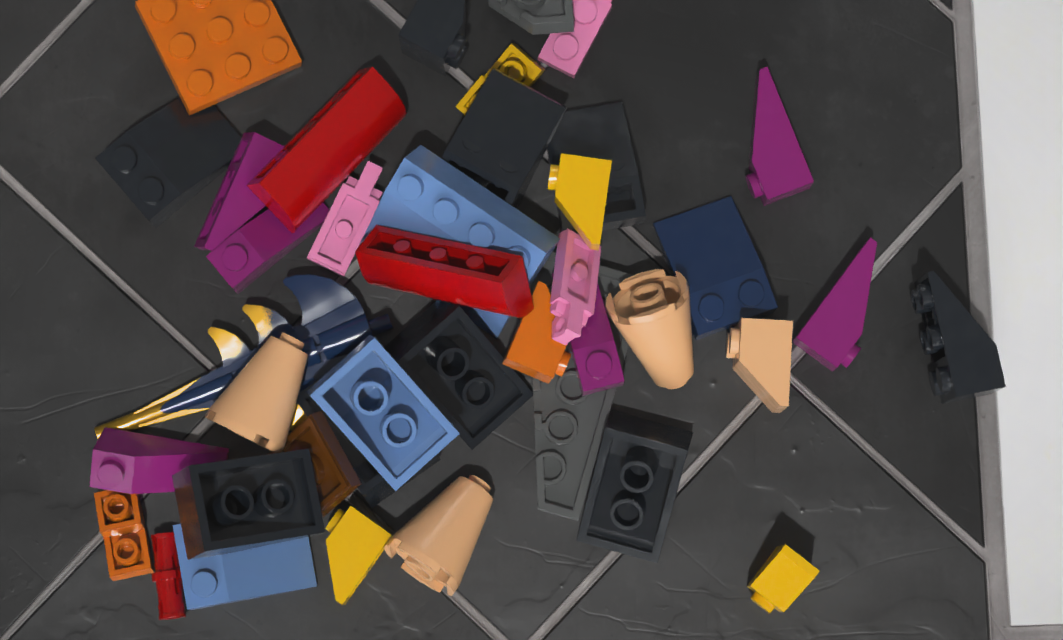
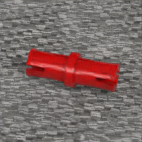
(167, 577)

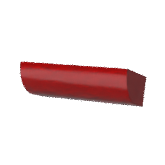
(328, 148)
(446, 271)

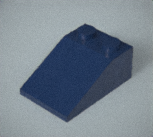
(719, 265)

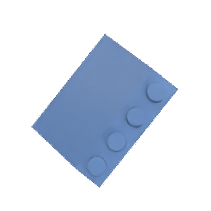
(444, 203)

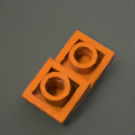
(124, 534)

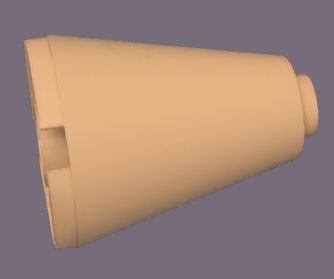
(656, 323)
(264, 394)
(443, 534)

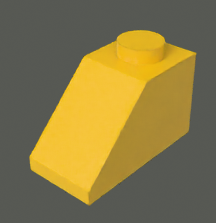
(582, 193)
(352, 550)
(781, 579)

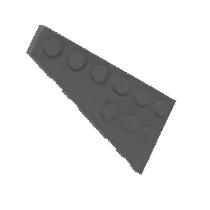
(570, 424)

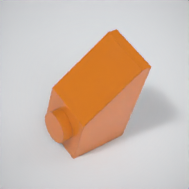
(532, 345)

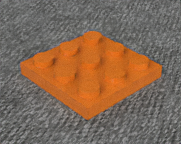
(218, 46)

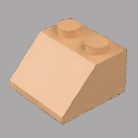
(763, 358)

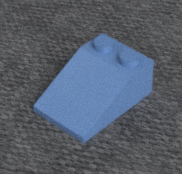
(383, 412)
(245, 573)

